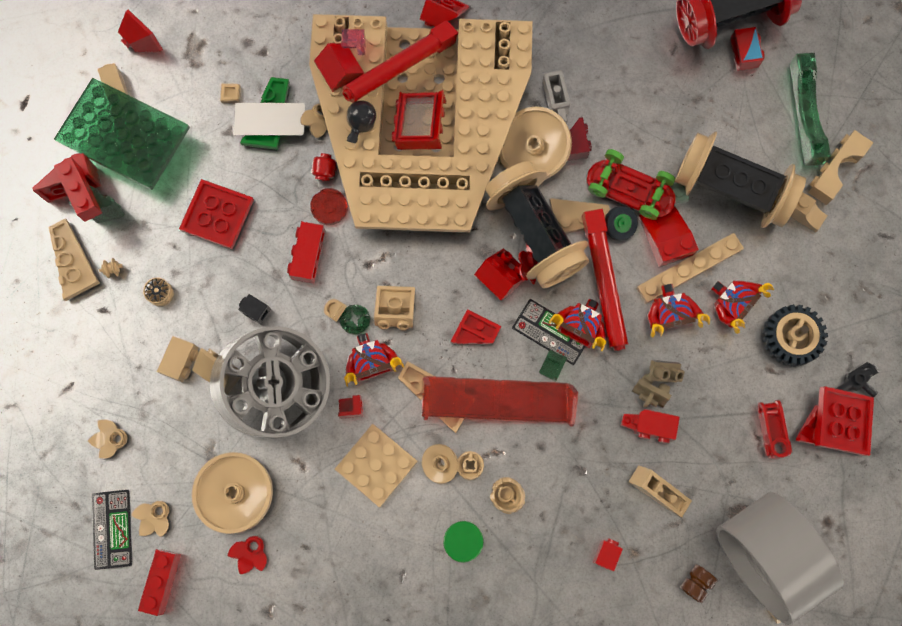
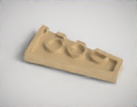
(73, 266)
(412, 377)

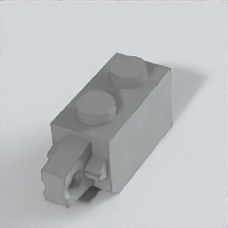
(556, 93)

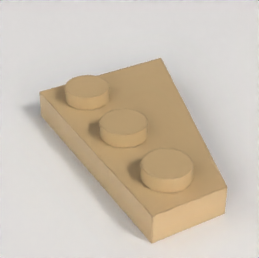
(570, 213)

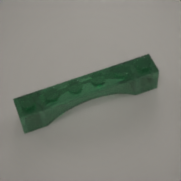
(813, 139)

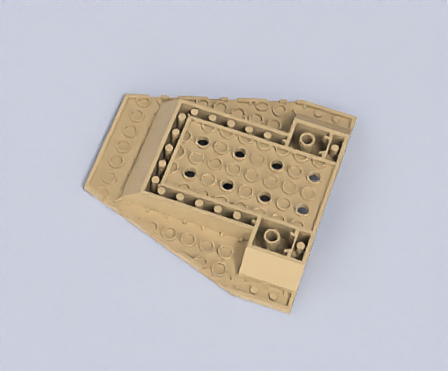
(483, 89)

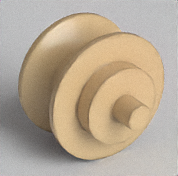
(110, 268)

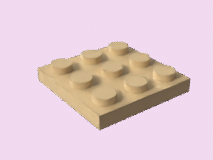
(376, 465)

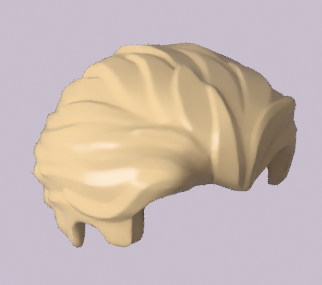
(507, 495)

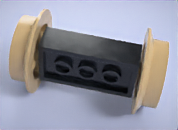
(741, 180)
(541, 231)

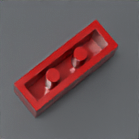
(77, 189)
(306, 252)
(159, 582)

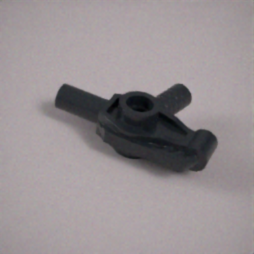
(859, 377)

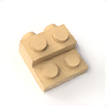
(394, 307)

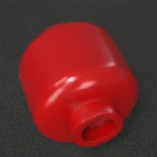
(324, 167)

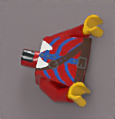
(737, 301)
(674, 311)
(581, 324)
(370, 360)

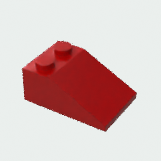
(51, 188)
(669, 238)

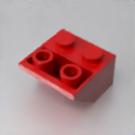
(500, 273)

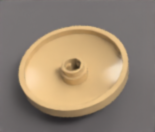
(538, 138)
(232, 493)

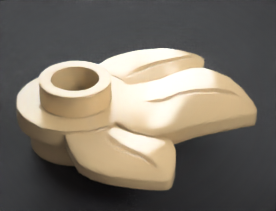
(315, 121)
(106, 437)
(150, 520)

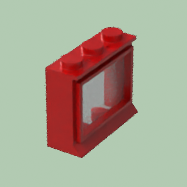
(419, 120)

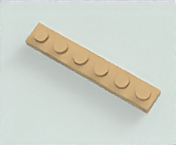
(690, 267)

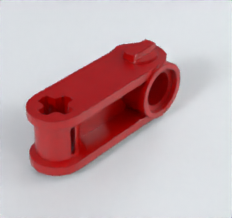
(774, 429)

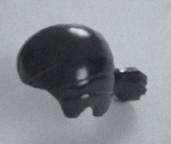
(361, 118)

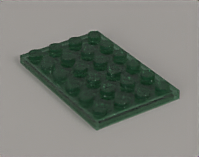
(122, 133)

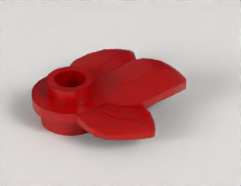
(527, 263)
(247, 556)

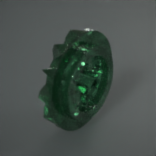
(363, 322)

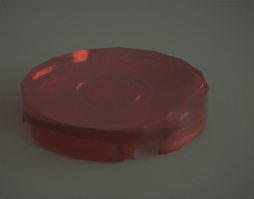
(328, 206)

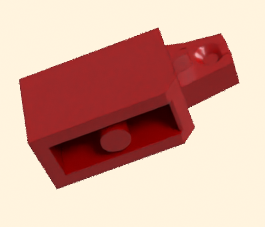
(653, 425)

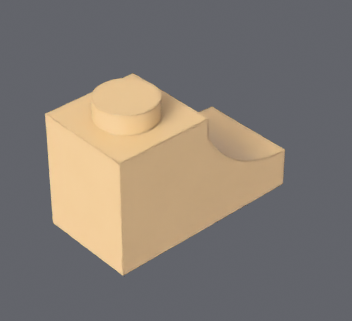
(808, 213)

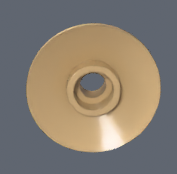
(432, 463)

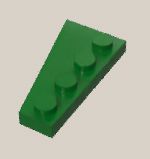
(275, 92)

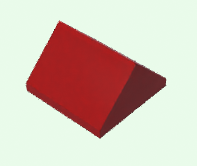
(337, 65)

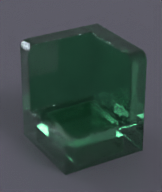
(552, 365)

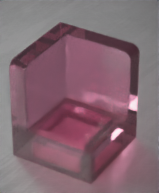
(354, 39)

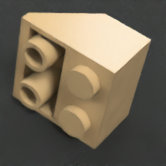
(204, 365)

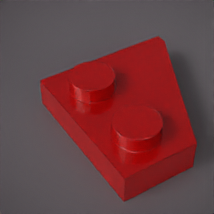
(475, 330)

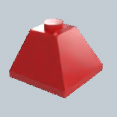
(438, 11)
(137, 35)

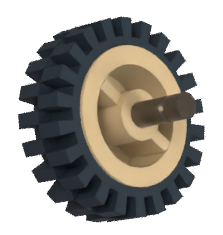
(795, 335)

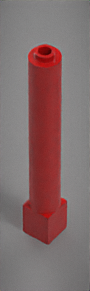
(438, 40)
(595, 231)

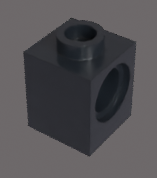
(254, 308)

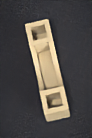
(828, 183)

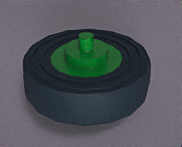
(621, 223)

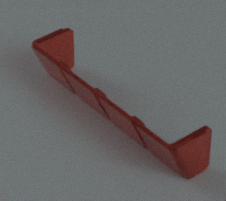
(498, 399)

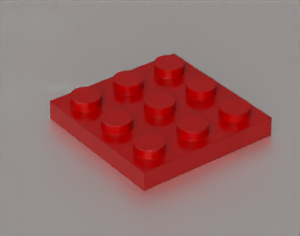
(216, 214)
(844, 421)

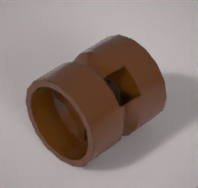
(699, 583)

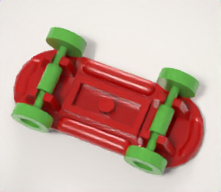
(630, 187)

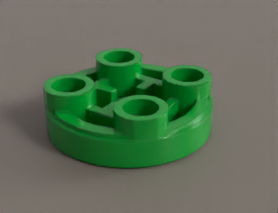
(463, 541)

